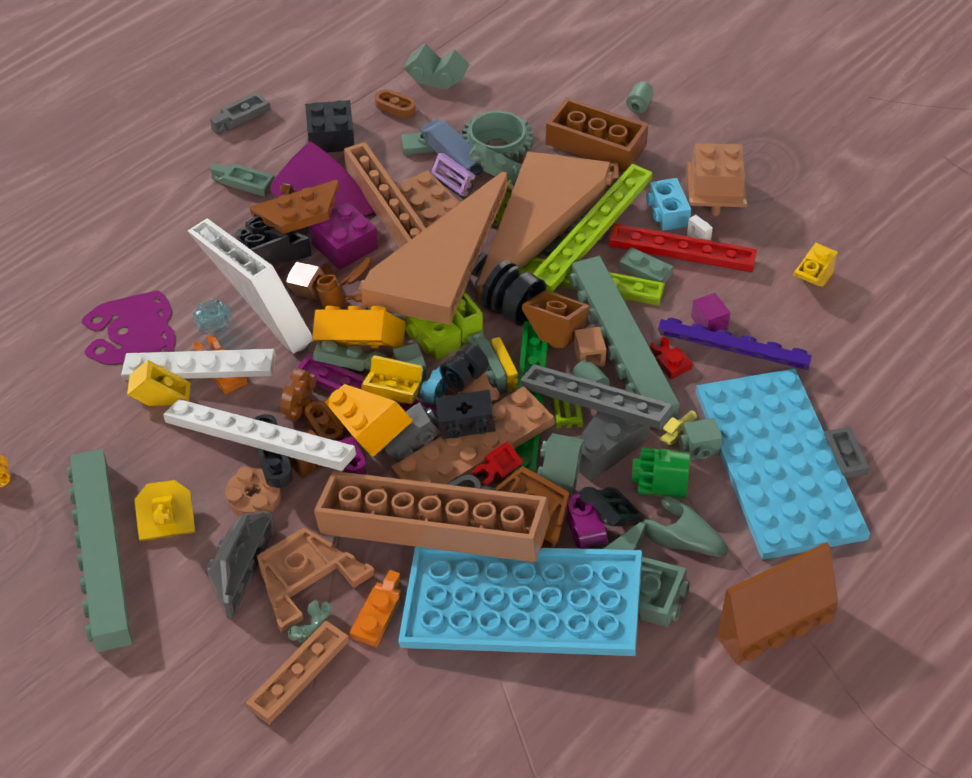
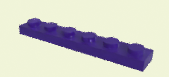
(746, 345)

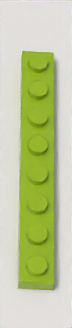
(593, 226)

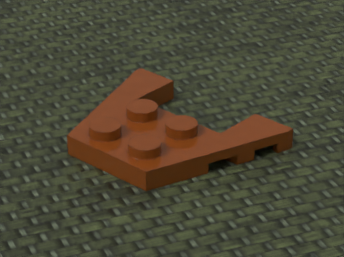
(530, 483)

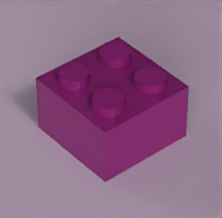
(344, 236)

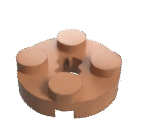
(245, 481)

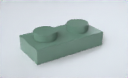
(645, 266)

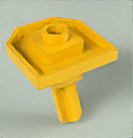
(164, 511)

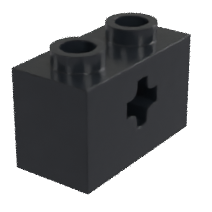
(465, 414)

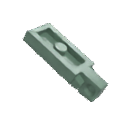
(495, 162)
(243, 178)
(348, 357)
(496, 373)

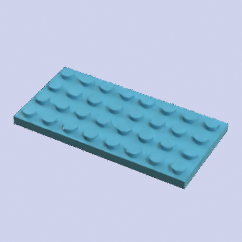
(781, 464)
(554, 605)

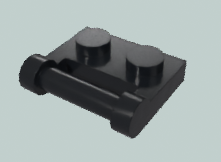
(613, 506)

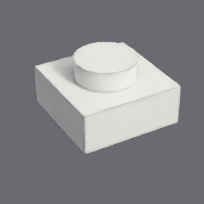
(699, 228)

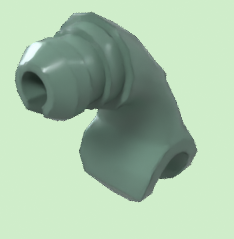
(318, 616)

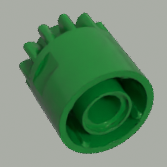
(661, 472)

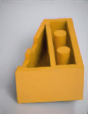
(358, 327)
(368, 416)

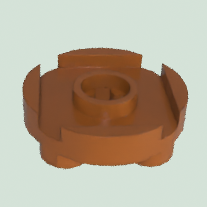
(298, 395)

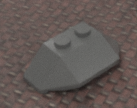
(237, 558)

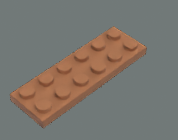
(445, 460)

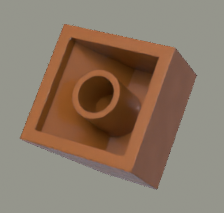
(556, 317)

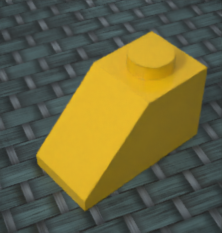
(157, 386)

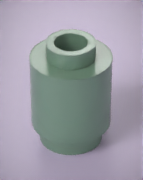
(640, 97)
(591, 372)

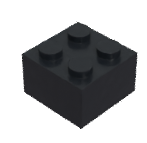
(330, 125)

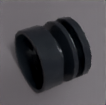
(509, 289)

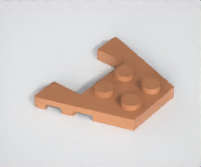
(298, 564)

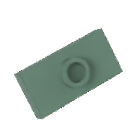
(415, 144)

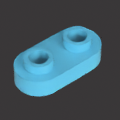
(433, 388)

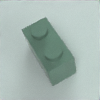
(561, 461)

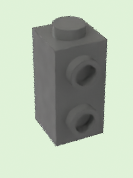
(416, 434)

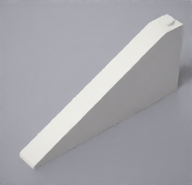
(255, 282)

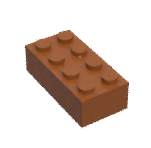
(596, 133)

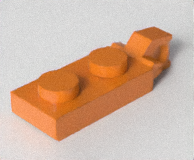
(377, 611)

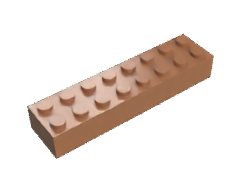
(433, 516)

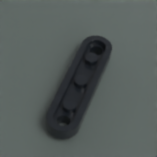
(274, 465)

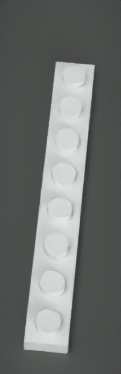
(260, 434)

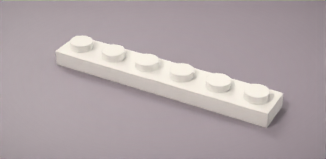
(207, 363)

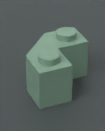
(434, 71)

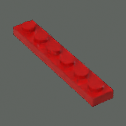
(683, 247)

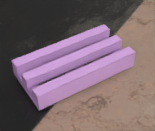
(462, 190)

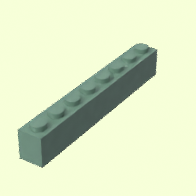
(620, 332)
(100, 552)

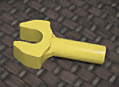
(675, 426)

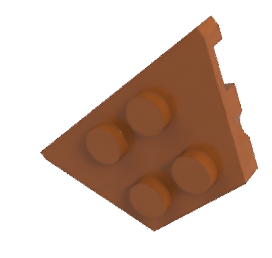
(299, 208)

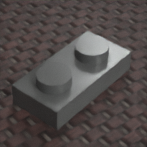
(847, 452)

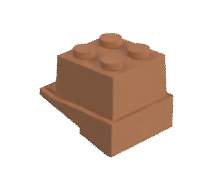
(716, 176)

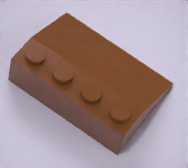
(778, 604)

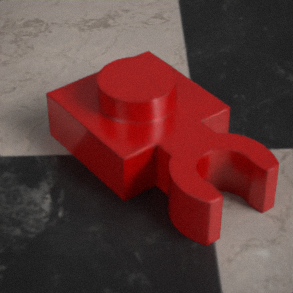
(671, 361)
(499, 462)

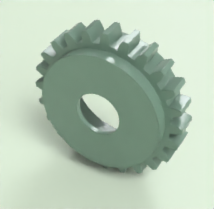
(500, 126)

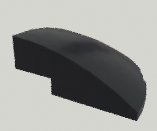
(272, 244)

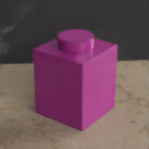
(710, 312)

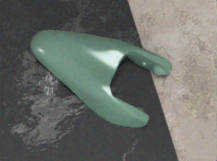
(688, 533)

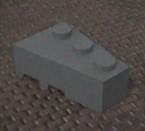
(609, 441)

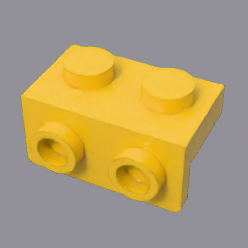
(394, 379)

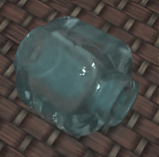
(212, 316)

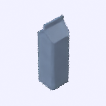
(447, 140)

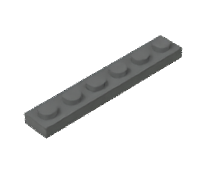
(597, 396)

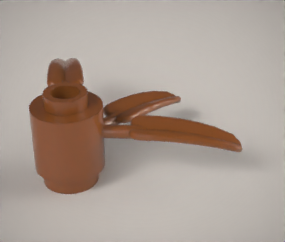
(330, 288)

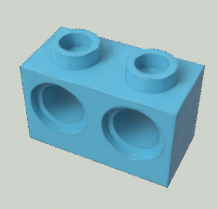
(668, 204)

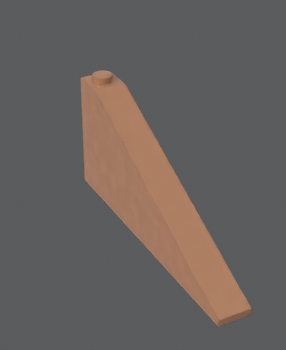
(543, 204)
(434, 267)

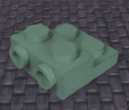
(661, 591)

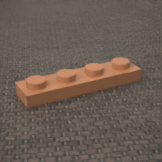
(297, 672)

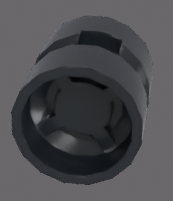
(464, 367)

